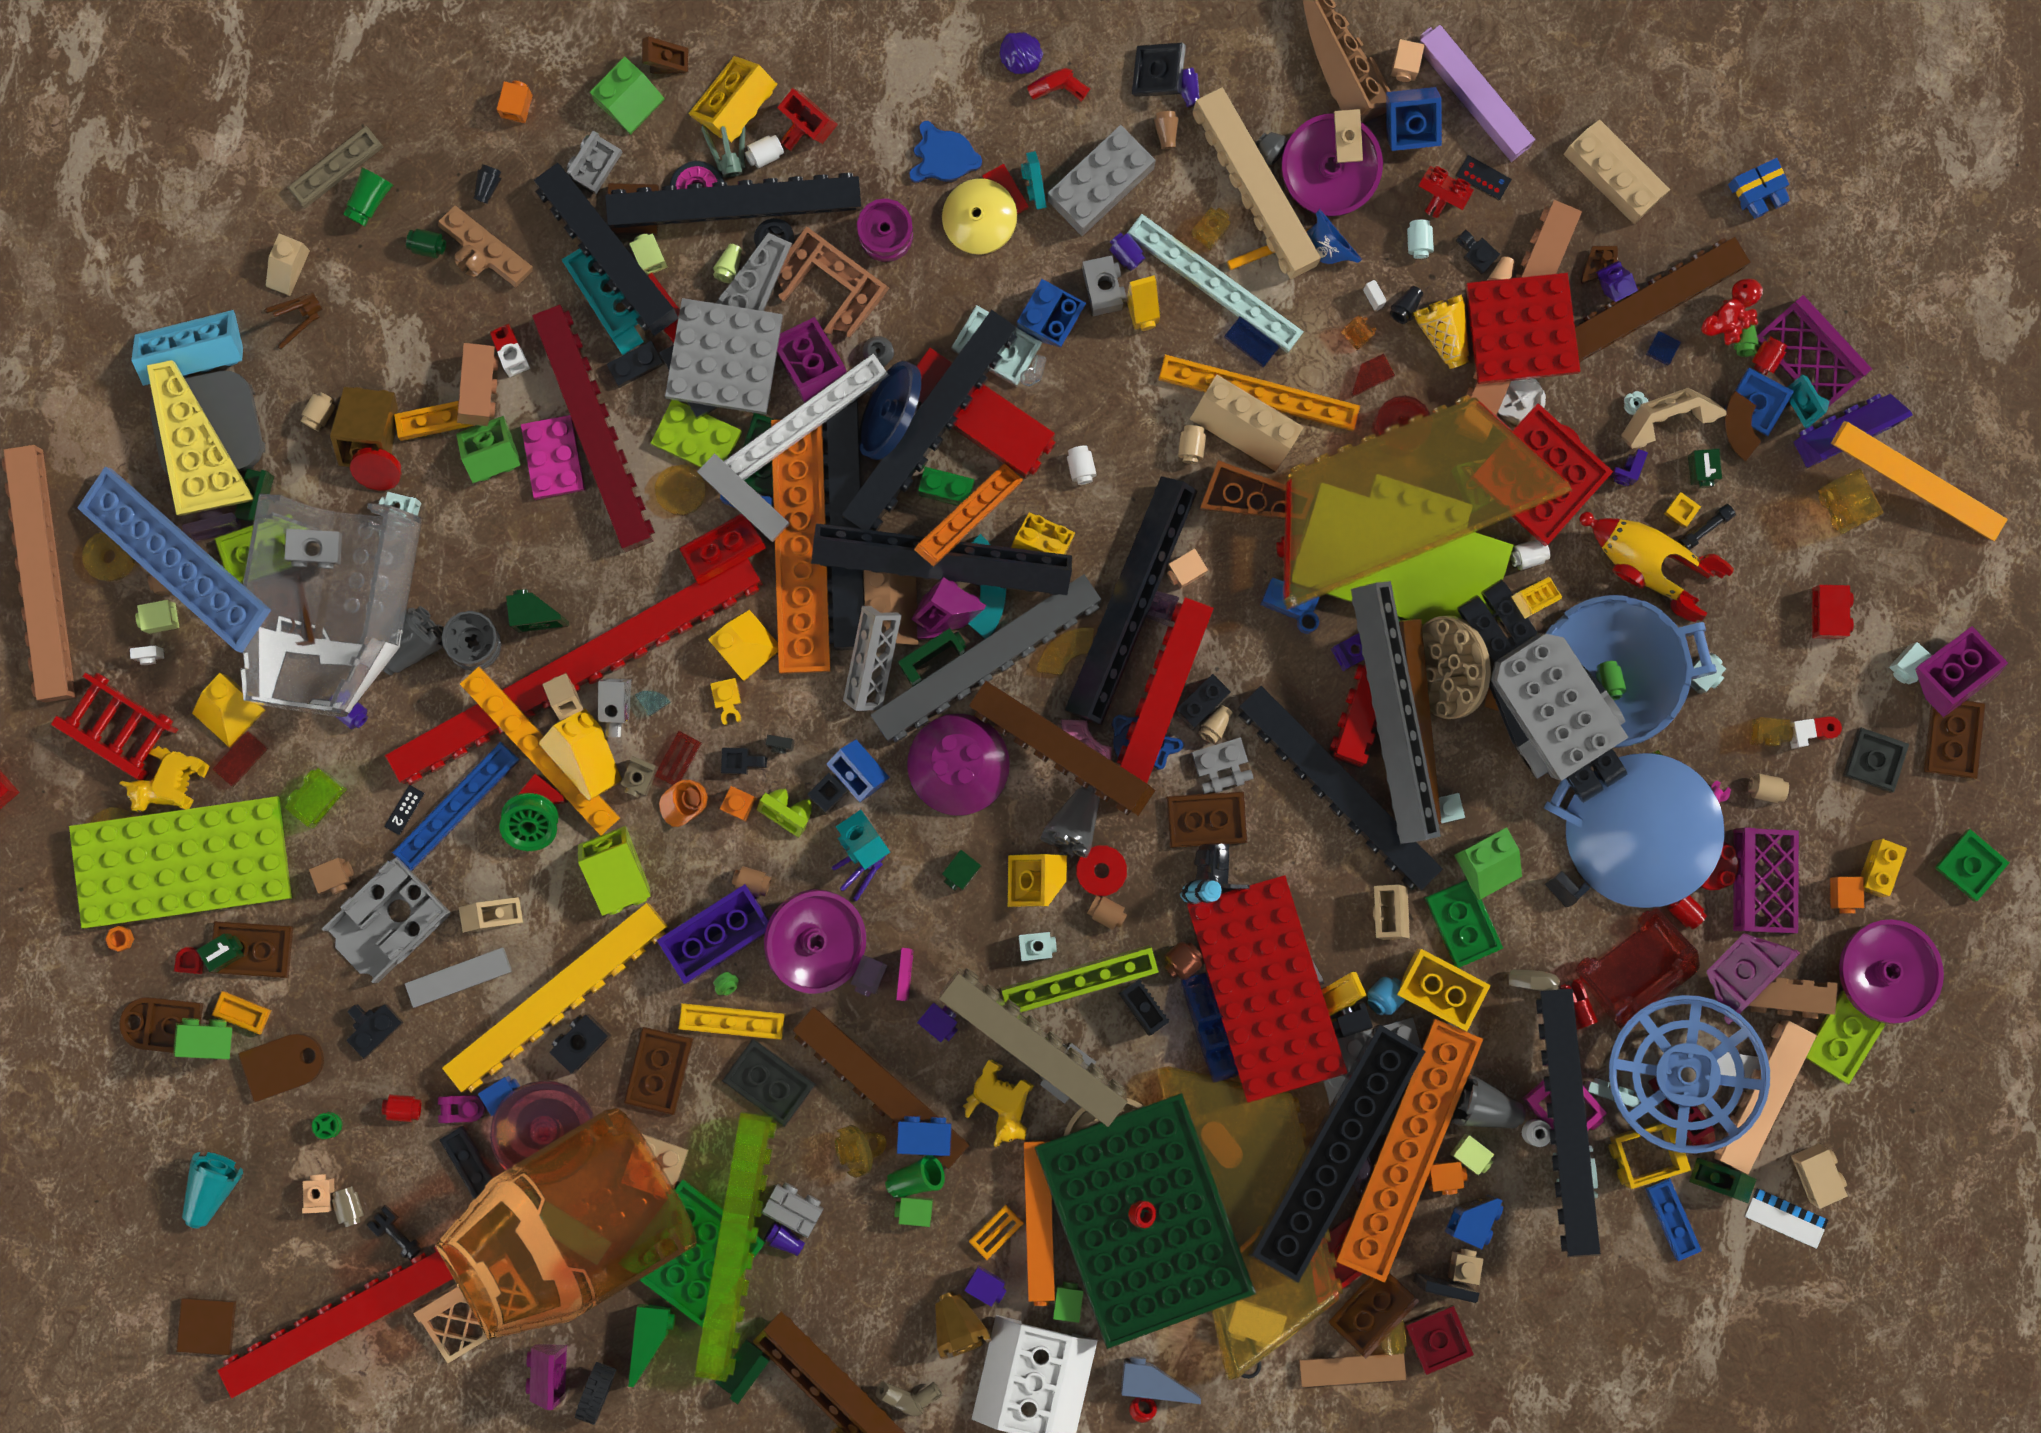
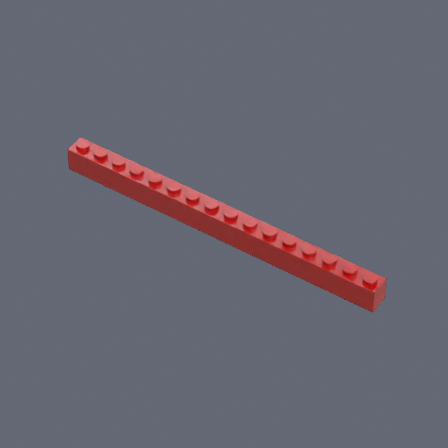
(581, 665)

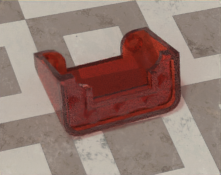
(1640, 968)

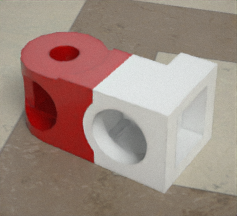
(509, 350)
(1821, 728)

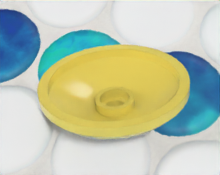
(991, 228)

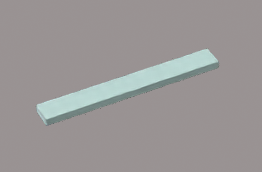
(1214, 283)

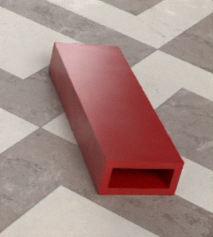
(992, 422)

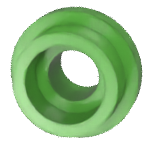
(725, 984)

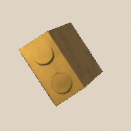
(363, 421)

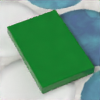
(1463, 924)

